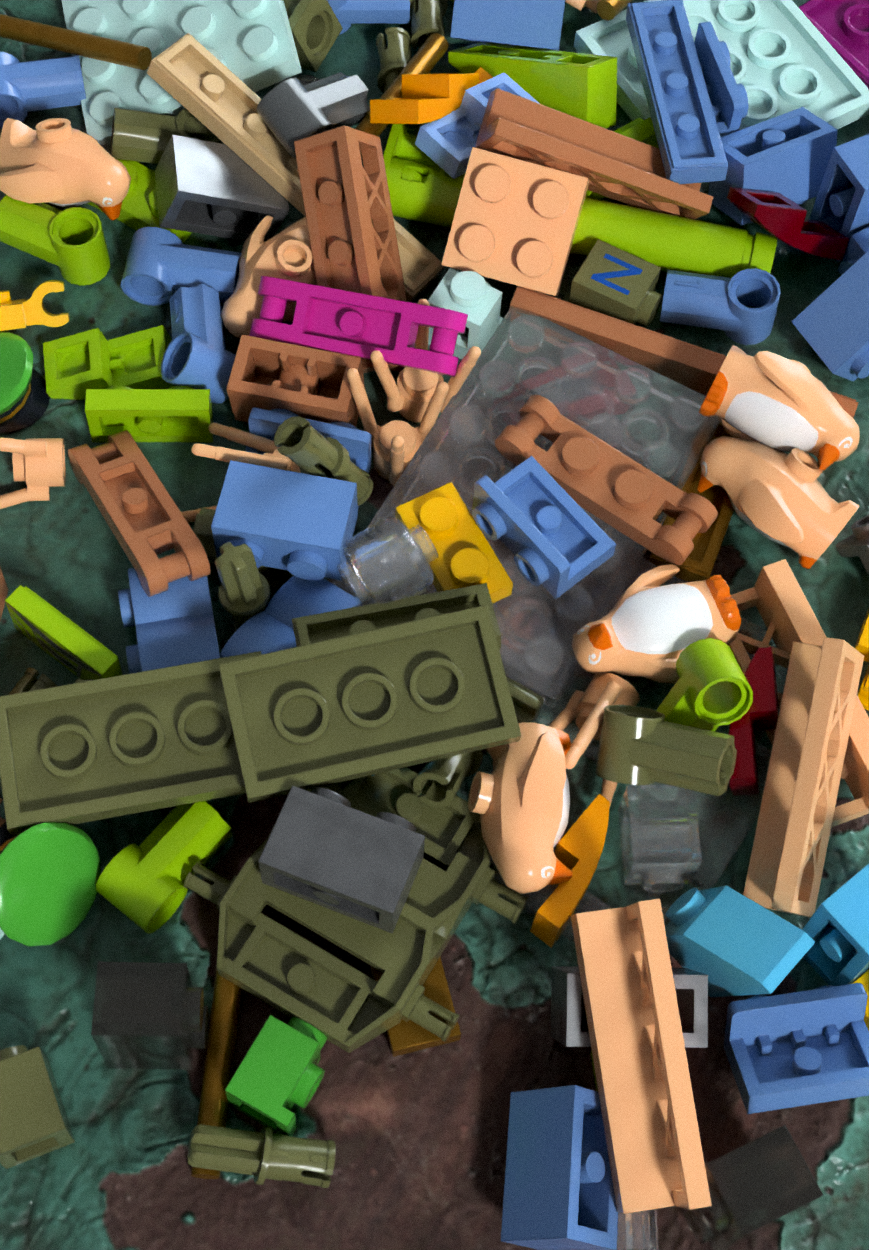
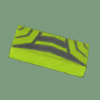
(61, 636)

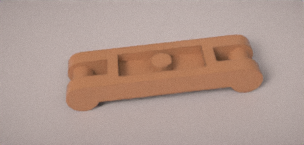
(608, 481)
(139, 512)

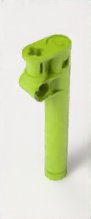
(429, 195)

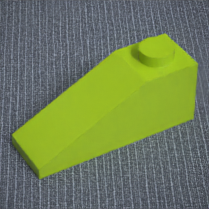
(557, 79)

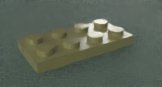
(369, 703)
(118, 746)

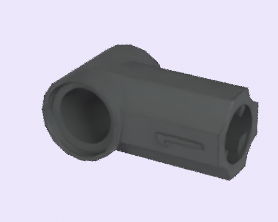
(310, 109)

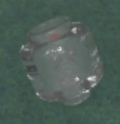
(388, 562)

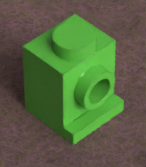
(278, 1073)

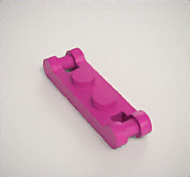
(358, 324)

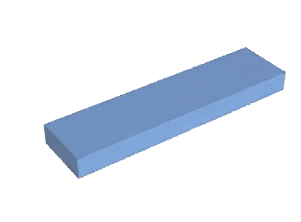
(676, 92)

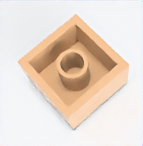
(515, 221)

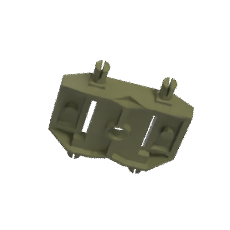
(320, 987)

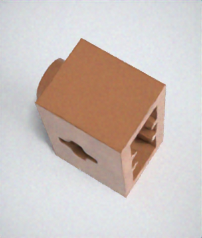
(292, 378)

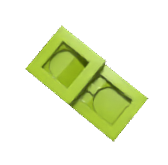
(94, 362)

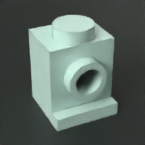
(470, 295)

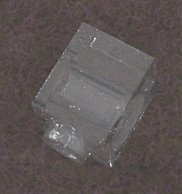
(659, 837)

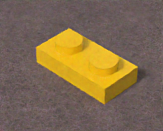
(460, 544)

